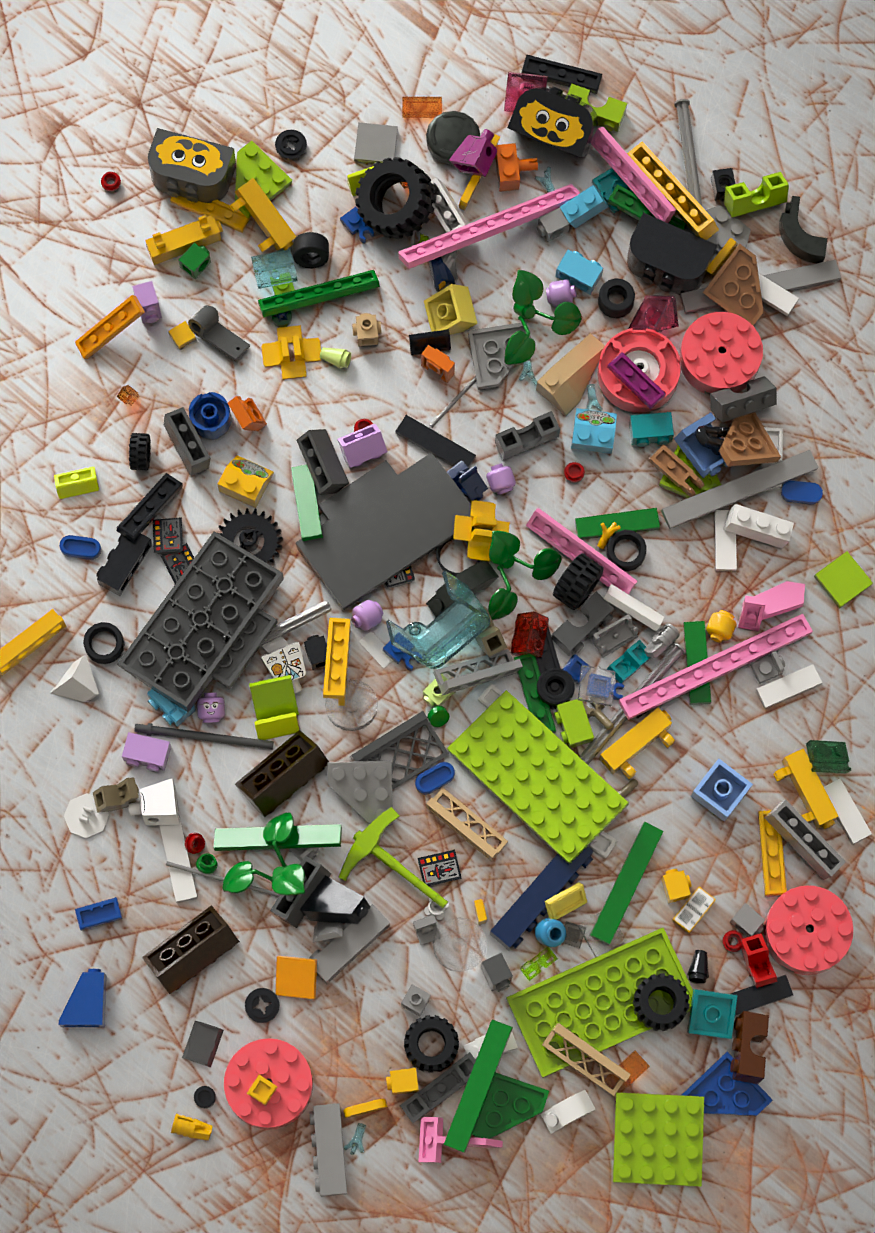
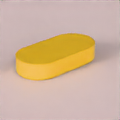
(364, 1108)

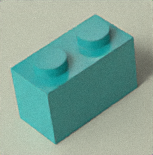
(651, 429)

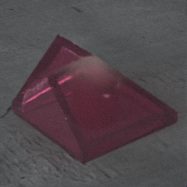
(656, 314)

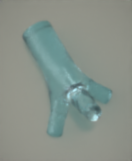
(546, 180)
(527, 370)
(592, 399)
(356, 1140)

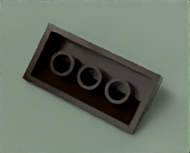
(282, 773)
(190, 949)

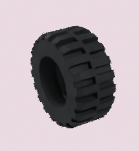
(376, 184)

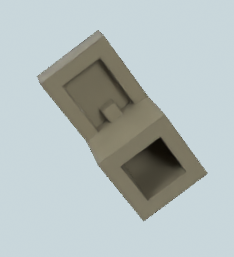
(491, 639)
(116, 796)

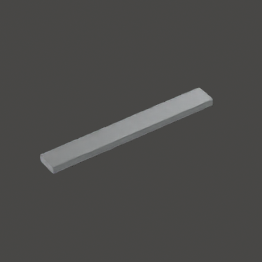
(789, 280)
(739, 489)

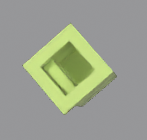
(432, 698)

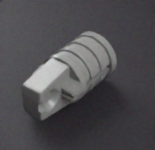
(662, 640)

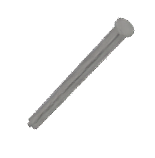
(688, 148)
(298, 620)
(620, 717)

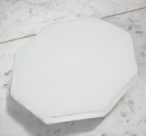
(83, 817)

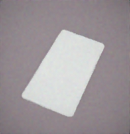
(375, 647)

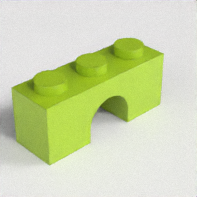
(610, 115)
(771, 192)

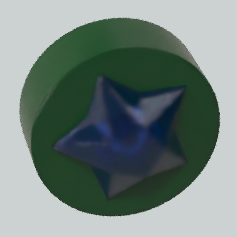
(282, 319)

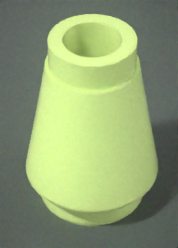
(336, 357)

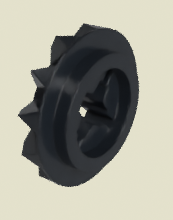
(294, 137)
(253, 1000)

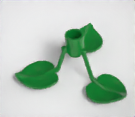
(525, 290)
(502, 552)
(285, 879)

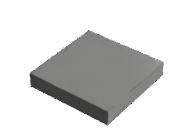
(375, 142)

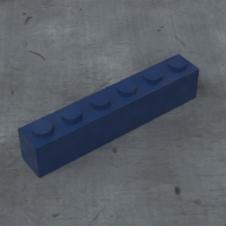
(531, 904)

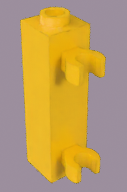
(265, 215)
(179, 240)
(636, 740)
(809, 789)

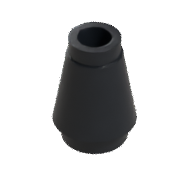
(698, 969)

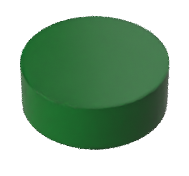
(438, 716)

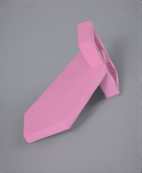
(770, 603)
(432, 1140)

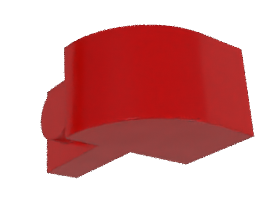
(757, 960)

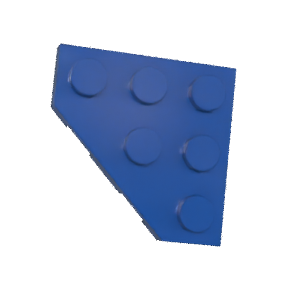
(727, 1095)

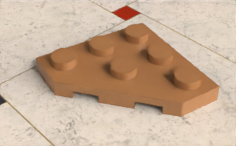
(738, 286)
(748, 443)

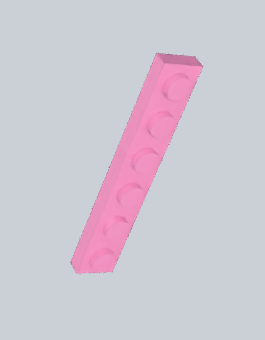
(632, 175)
(573, 546)

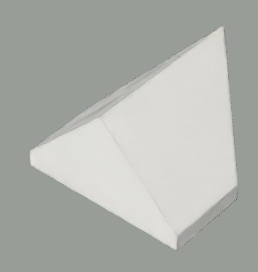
(77, 682)

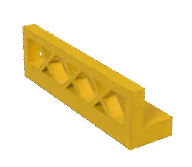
(30, 640)
(337, 659)

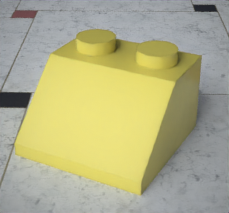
(451, 309)

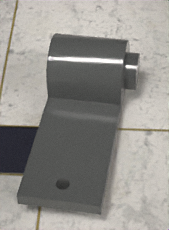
(206, 326)

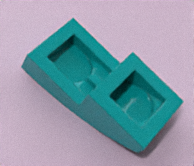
(629, 662)

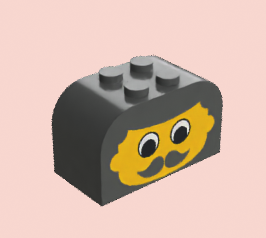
(190, 166)

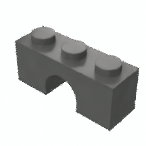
(731, 405)
(517, 441)
(571, 638)

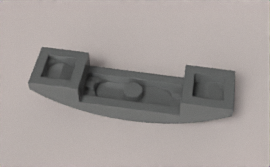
(439, 1089)

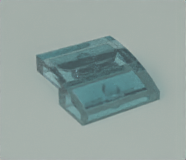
(274, 269)

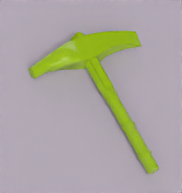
(368, 843)

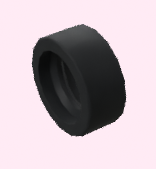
(628, 535)
(100, 627)

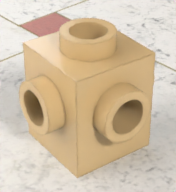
(366, 329)

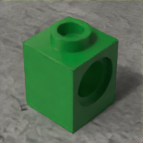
(195, 260)

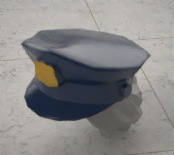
(444, 270)

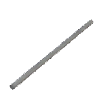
(453, 402)
(218, 878)

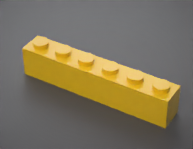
(685, 204)

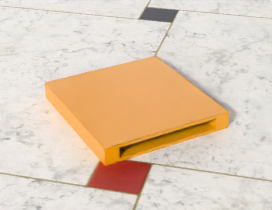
(296, 977)

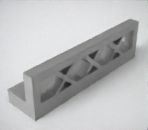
(477, 676)

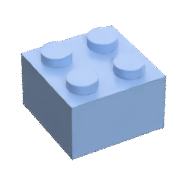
(721, 790)

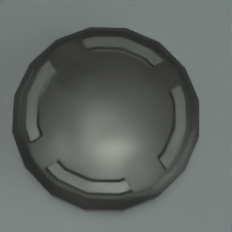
(448, 132)

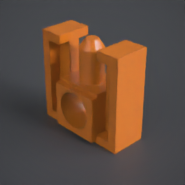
(438, 362)
(247, 414)

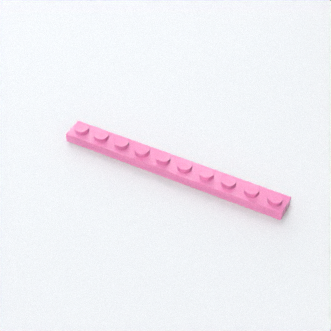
(486, 227)
(715, 666)

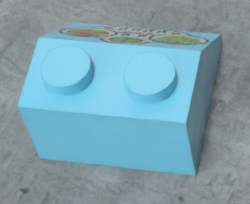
(594, 431)

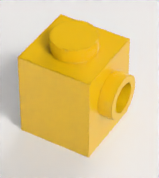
(676, 885)
(402, 1081)

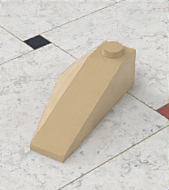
(569, 377)

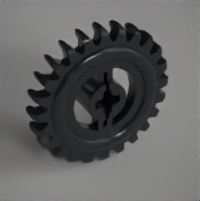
(261, 526)

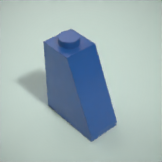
(86, 1002)

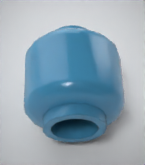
(550, 932)

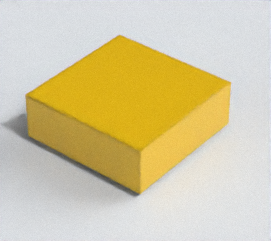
(182, 335)
(480, 911)
(262, 1090)

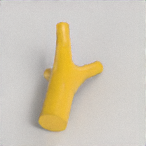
(607, 533)

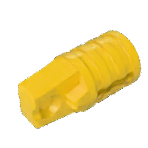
(191, 1127)

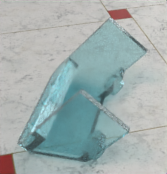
(447, 633)

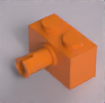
(510, 166)

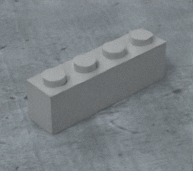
(805, 839)
(344, 949)
(330, 1150)

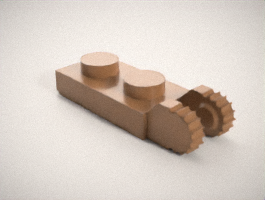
(675, 470)

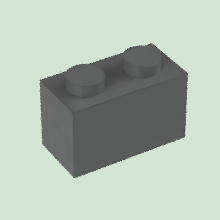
(497, 972)

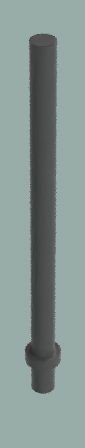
(219, 738)

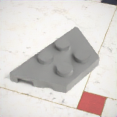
(728, 228)

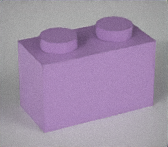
(147, 297)
(362, 445)
(146, 752)

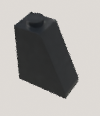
(335, 904)

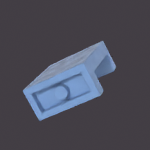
(701, 457)

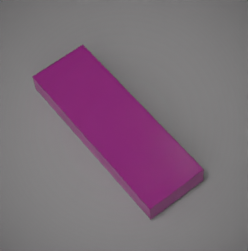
(636, 380)

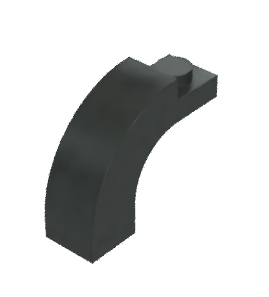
(799, 242)
(476, 577)

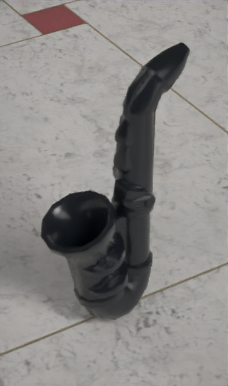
(709, 437)

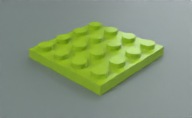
(658, 1139)

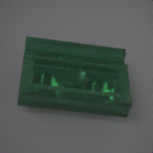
(828, 756)

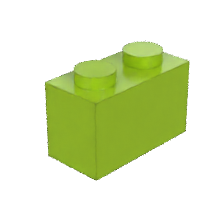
(573, 723)

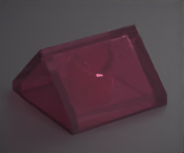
(519, 83)

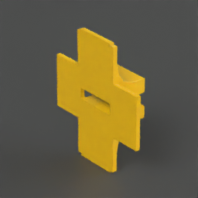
(278, 352)
(479, 540)

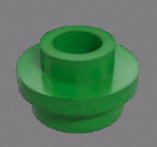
(206, 863)

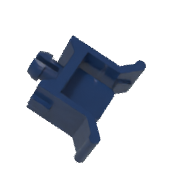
(468, 480)

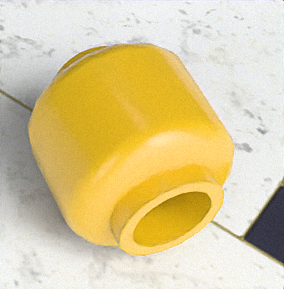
(721, 626)

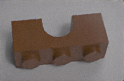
(747, 1065)

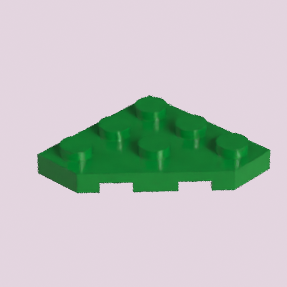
(508, 1105)

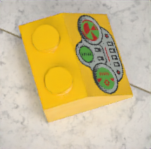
(245, 481)

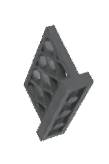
(396, 735)

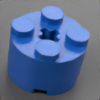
(208, 404)

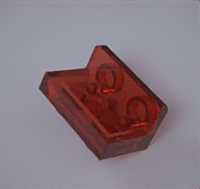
(529, 634)

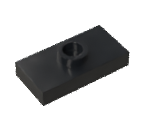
(435, 339)

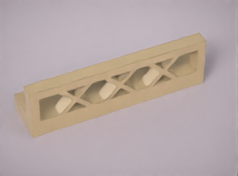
(461, 828)
(589, 1051)

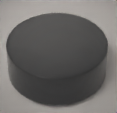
(204, 1097)

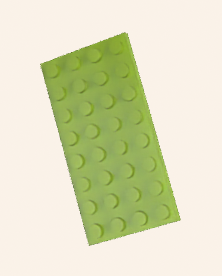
(537, 776)
(596, 1000)

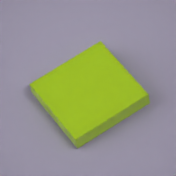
(843, 579)
(273, 697)

